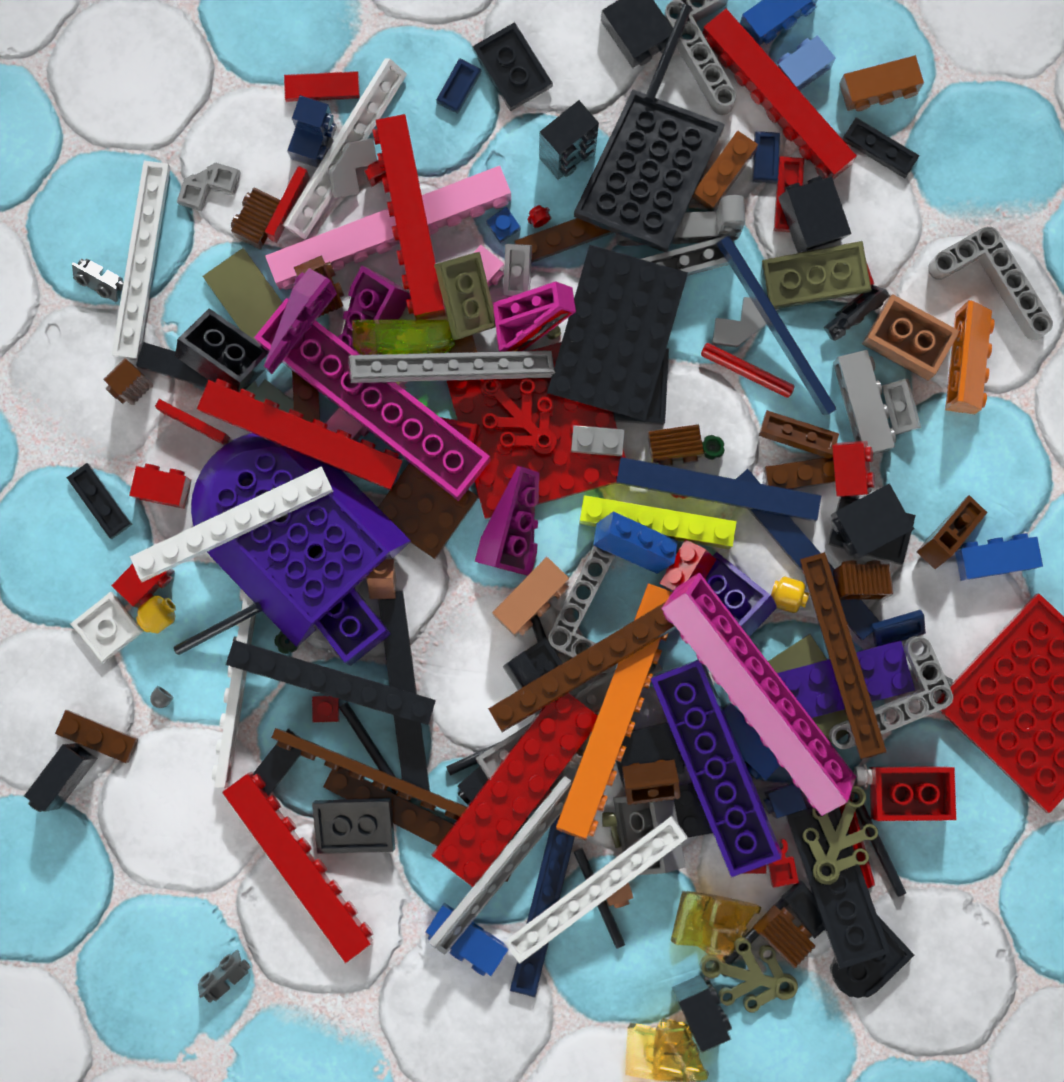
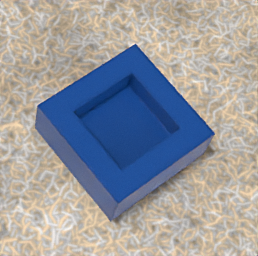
(503, 224)

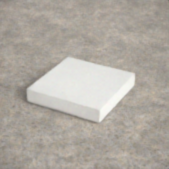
(107, 627)

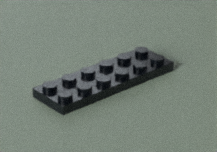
(846, 903)

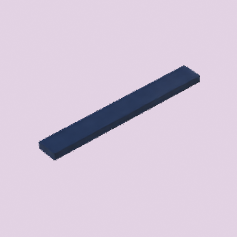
(776, 325)
(718, 489)
(798, 546)
(546, 893)

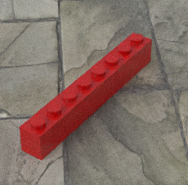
(778, 96)
(410, 217)
(300, 435)
(298, 866)

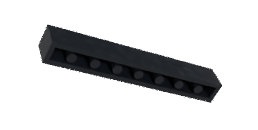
(330, 682)

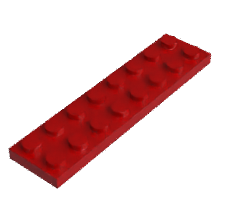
(515, 788)

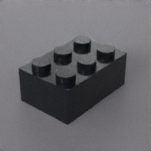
(568, 140)
(221, 351)
(703, 1012)

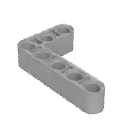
(699, 46)
(706, 226)
(998, 276)
(580, 605)
(900, 706)

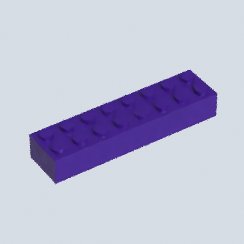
(716, 768)

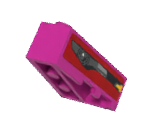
(531, 315)

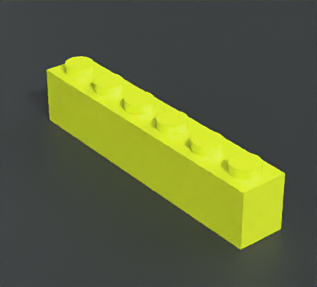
(674, 524)

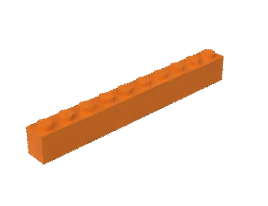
(610, 730)

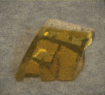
(711, 922)
(663, 1053)

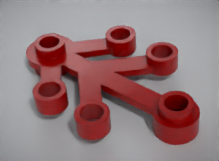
(521, 418)

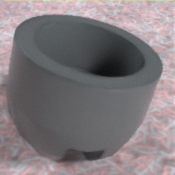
(160, 697)

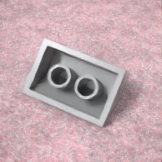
(638, 821)

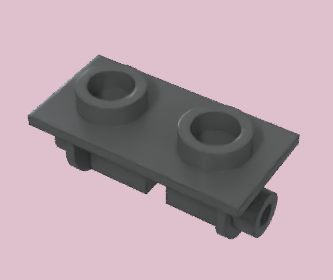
(88, 274)
(213, 983)

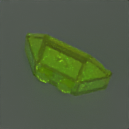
(401, 336)

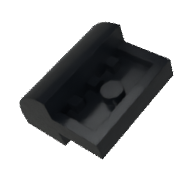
(532, 664)

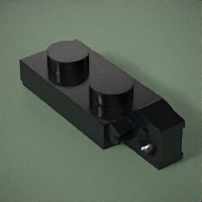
(855, 311)

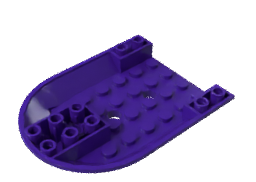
(274, 558)

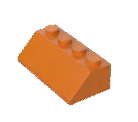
(969, 359)

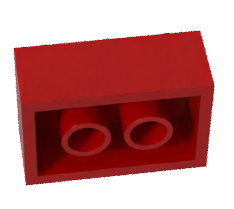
(913, 793)

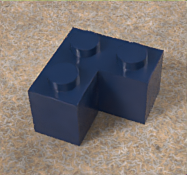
(312, 131)

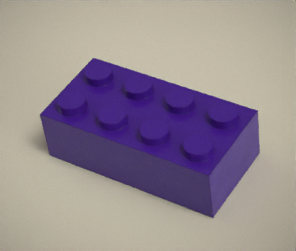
(352, 627)

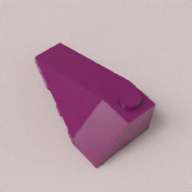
(372, 299)
(305, 304)
(510, 532)

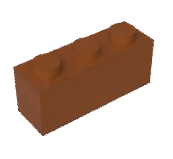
(881, 83)
(725, 171)

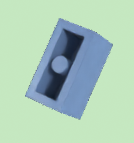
(807, 62)

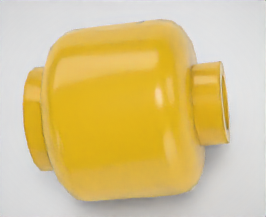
(789, 594)
(156, 614)

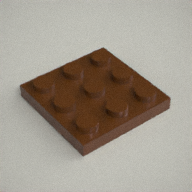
(425, 510)

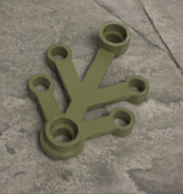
(838, 841)
(752, 978)

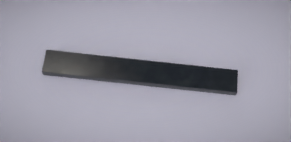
(402, 676)

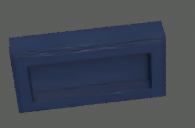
(458, 85)
(766, 158)
(899, 628)

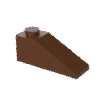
(952, 532)

